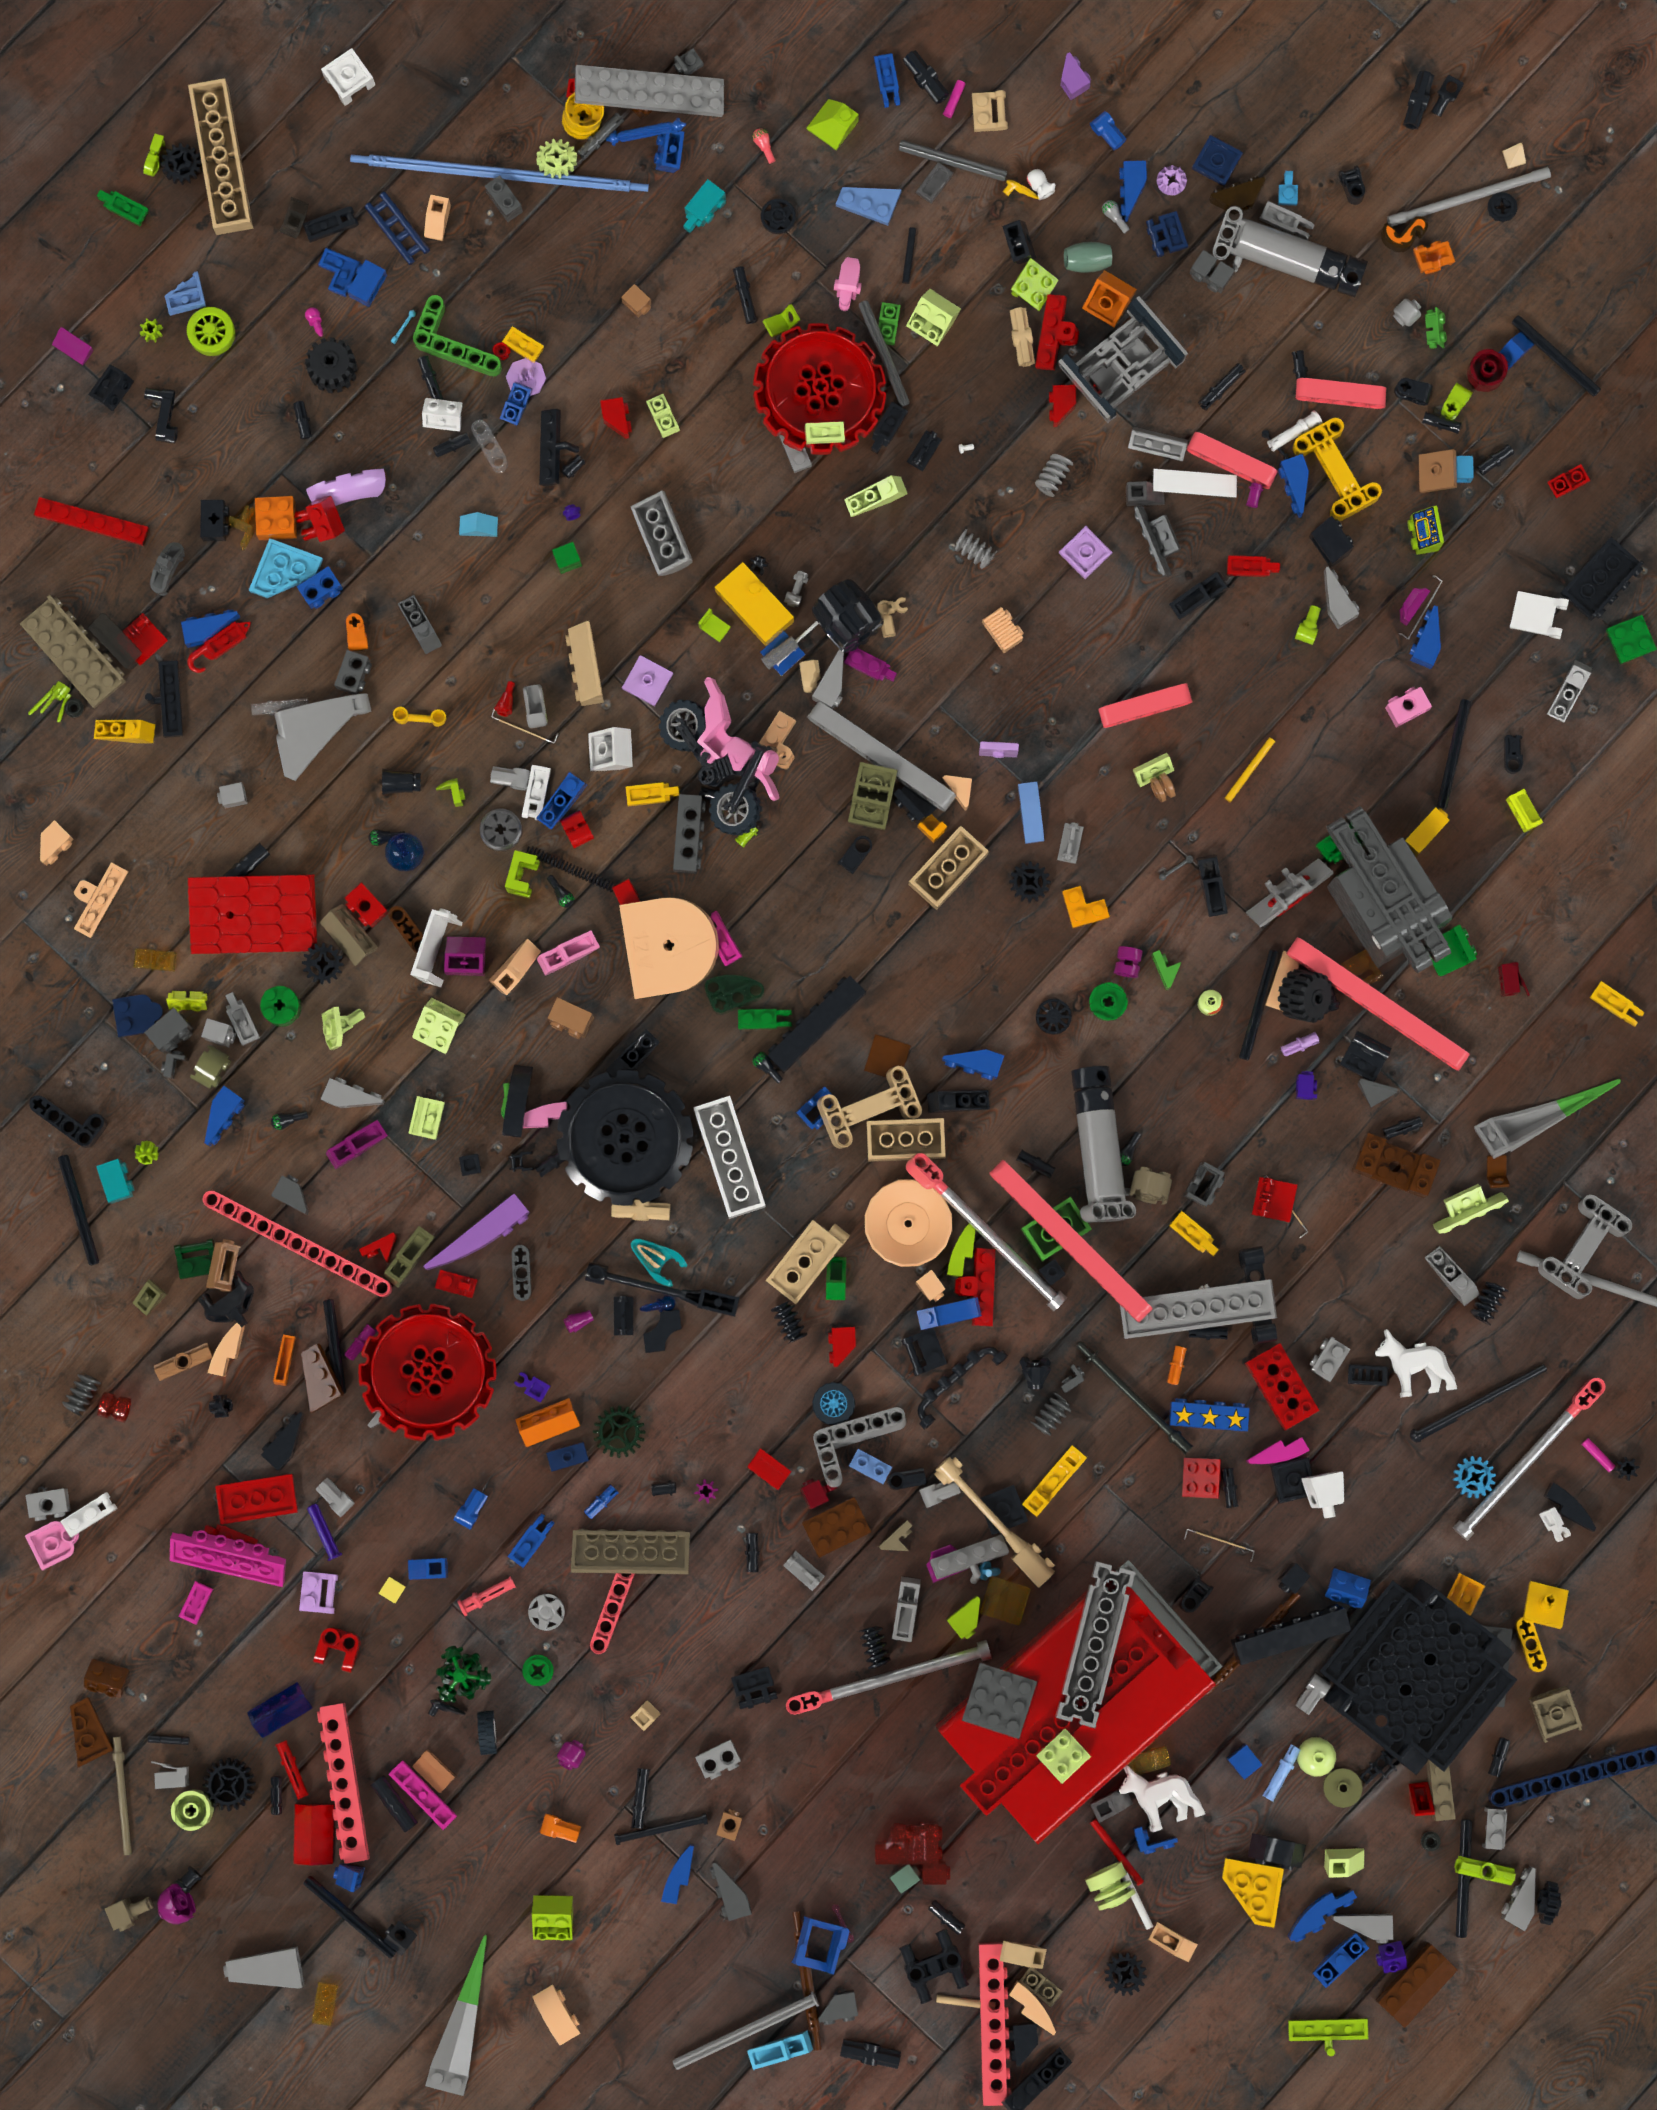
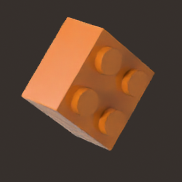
(275, 518)

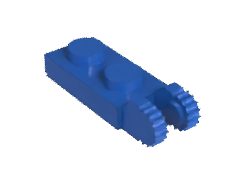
(887, 77)
(530, 1542)

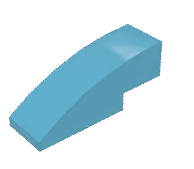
(780, 2050)

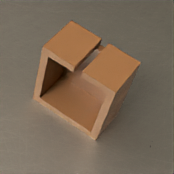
(571, 1018)

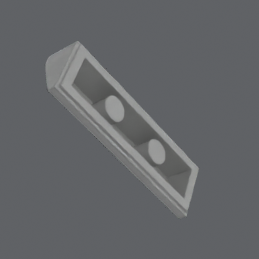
(1157, 443)

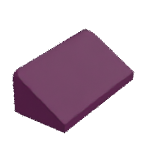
(72, 346)

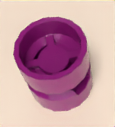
(1129, 955)

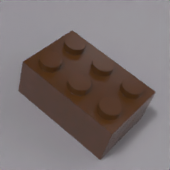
(836, 1527)

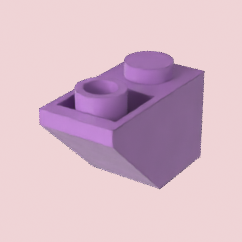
(1073, 79)

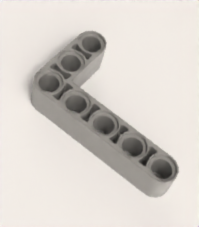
(852, 1437)

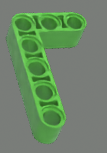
(450, 345)

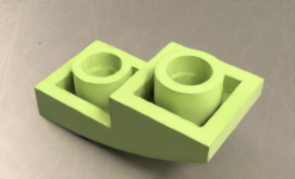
(662, 415)

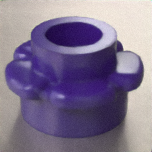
(571, 512)

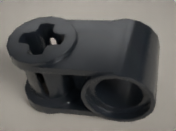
(1352, 181)
(1415, 392)
(1196, 1594)

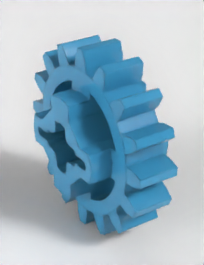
(1479, 1486)

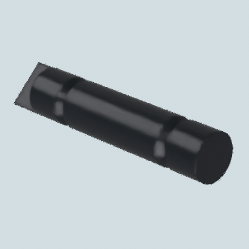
(168, 1739)

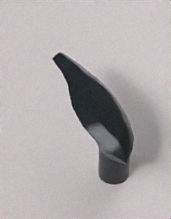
(437, 1704)

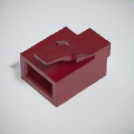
(1509, 979)

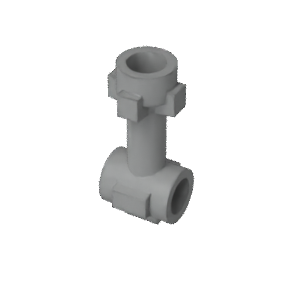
(793, 599)

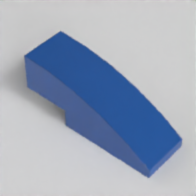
(678, 1876)

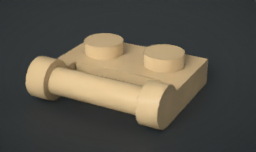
(983, 111)

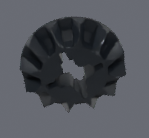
(1507, 201)

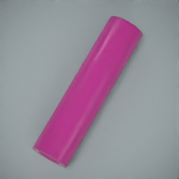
(954, 98)
(1598, 1455)

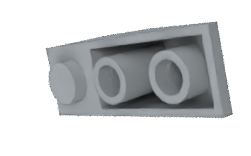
(1339, 605)
(1569, 690)
(344, 1096)
(1452, 1275)
(1522, 1904)

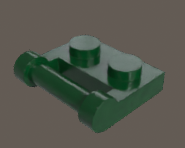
(194, 1266)

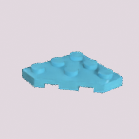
(283, 569)

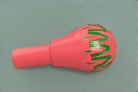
(761, 139)

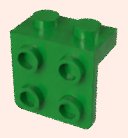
(1461, 952)

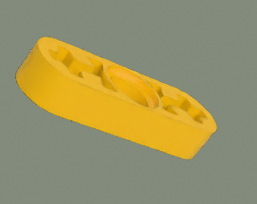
(1531, 1628)

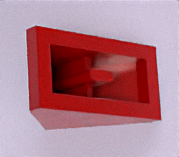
(1421, 1799)

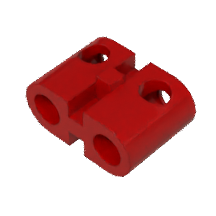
(576, 829)

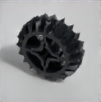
(234, 1792)

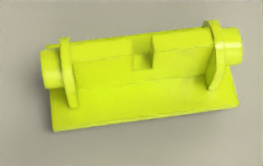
(195, 1002)

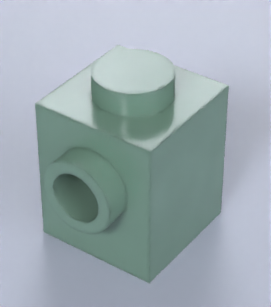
(905, 1877)

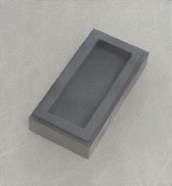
(934, 183)

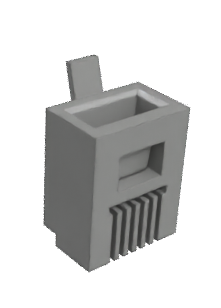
(171, 1779)

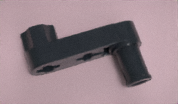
(164, 431)

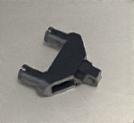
(232, 1305)

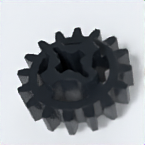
(178, 156)
(1035, 876)
(331, 964)
(1548, 1903)
(1119, 1985)

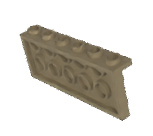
(73, 651)
(630, 1551)

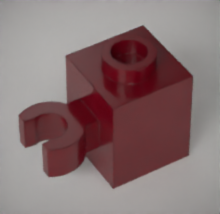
(814, 1493)

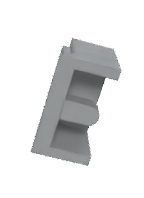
(1495, 1828)

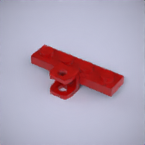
(1054, 332)
(980, 1285)

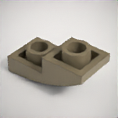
(1041, 1986)

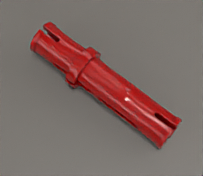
(301, 1790)

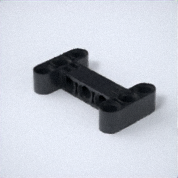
(1252, 1260)

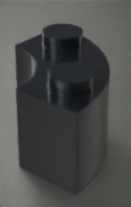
(1275, 1850)

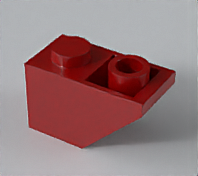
(1063, 402)
(614, 416)
(843, 1344)

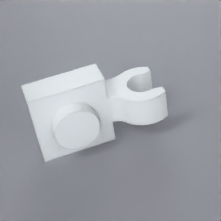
(1553, 1522)

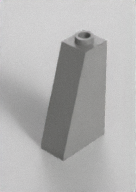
(271, 1968)

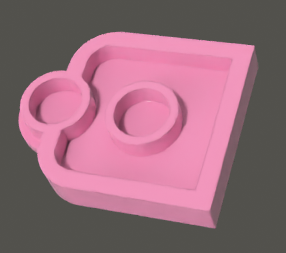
(51, 1544)

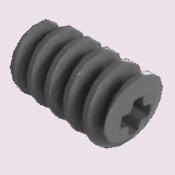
(81, 1393)
(1051, 1415)

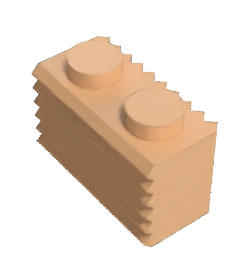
(1003, 630)

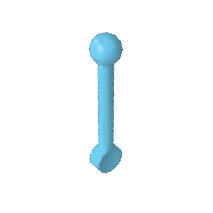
(412, 313)

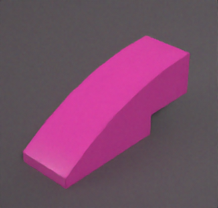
(1279, 1452)

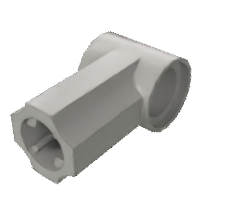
(515, 778)
(936, 1493)
(337, 1500)
(1315, 1689)

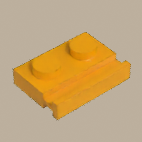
(1465, 1593)

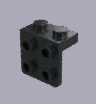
(916, 807)

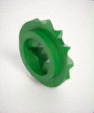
(538, 1680)

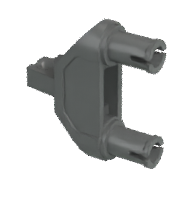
(165, 567)

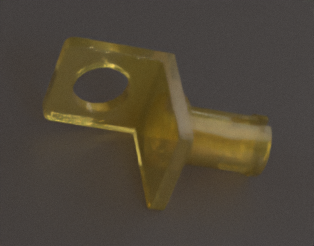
(243, 525)

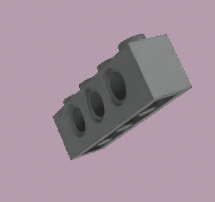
(686, 804)

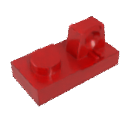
(456, 1284)

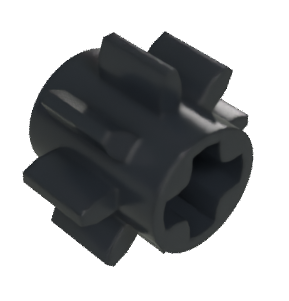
(220, 1406)
(1626, 1473)

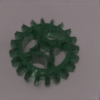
(609, 1417)

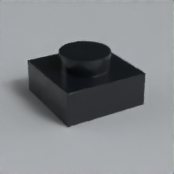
(470, 1165)

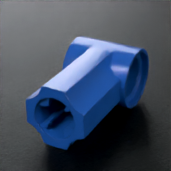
(1105, 127)
(469, 1511)

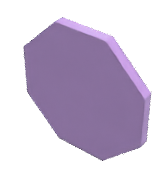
(528, 374)

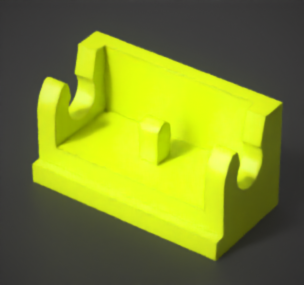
(1524, 810)

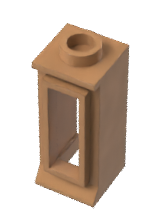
(217, 1266)

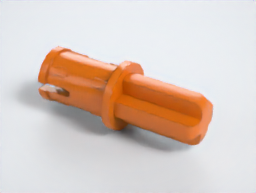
(1176, 1365)

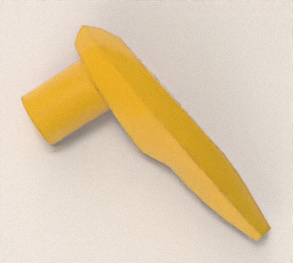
(1019, 188)

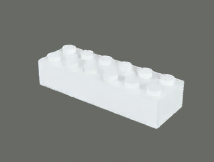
(729, 1157)

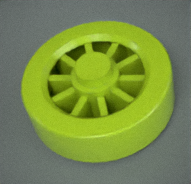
(211, 331)

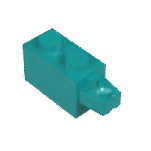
(703, 205)

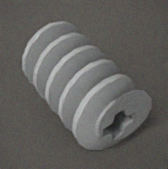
(1051, 474)
(974, 549)

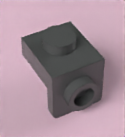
(168, 1067)

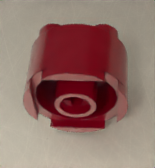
(1492, 361)

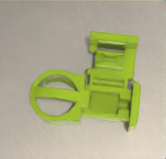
(152, 161)

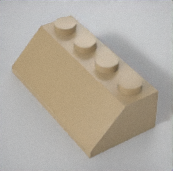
(585, 664)

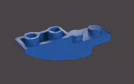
(1312, 1916)

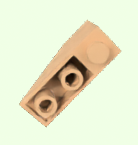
(515, 967)

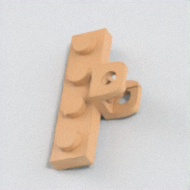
(776, 736)
(98, 898)

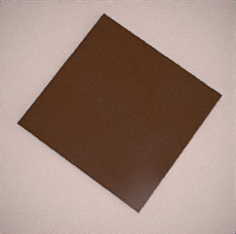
(885, 1055)

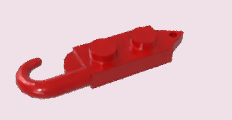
(219, 644)

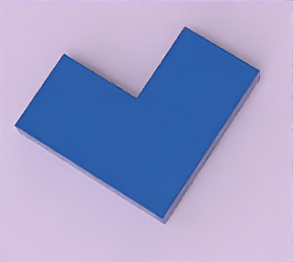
(342, 266)

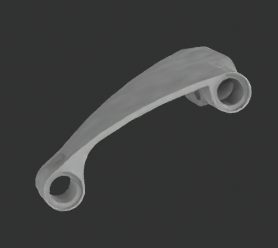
(309, 727)

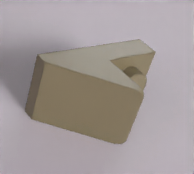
(893, 1542)

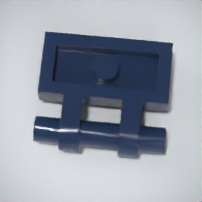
(1172, 232)

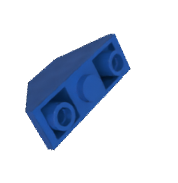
(1340, 1959)

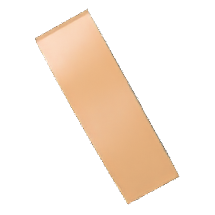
(1285, 966)
(227, 1349)
(1032, 2007)

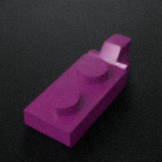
(869, 665)

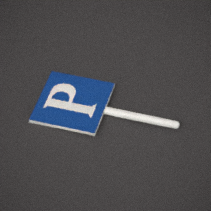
(786, 663)

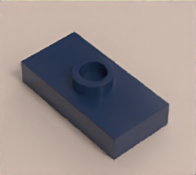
(567, 1456)

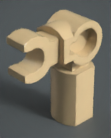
(886, 608)

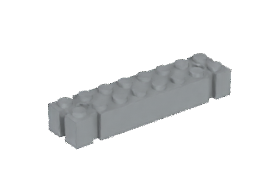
(1095, 1644)

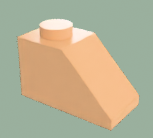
(931, 1286)
(1173, 1942)

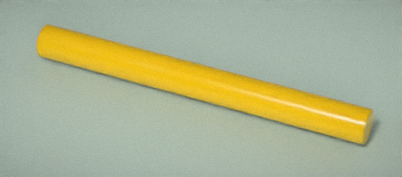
(1249, 770)

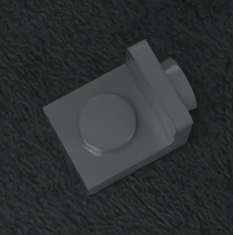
(688, 63)
(1070, 1382)

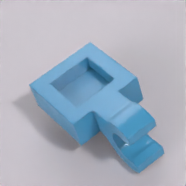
(1288, 193)

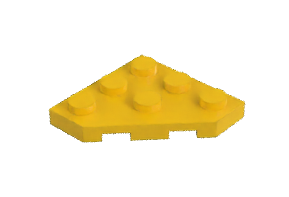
(1255, 1888)

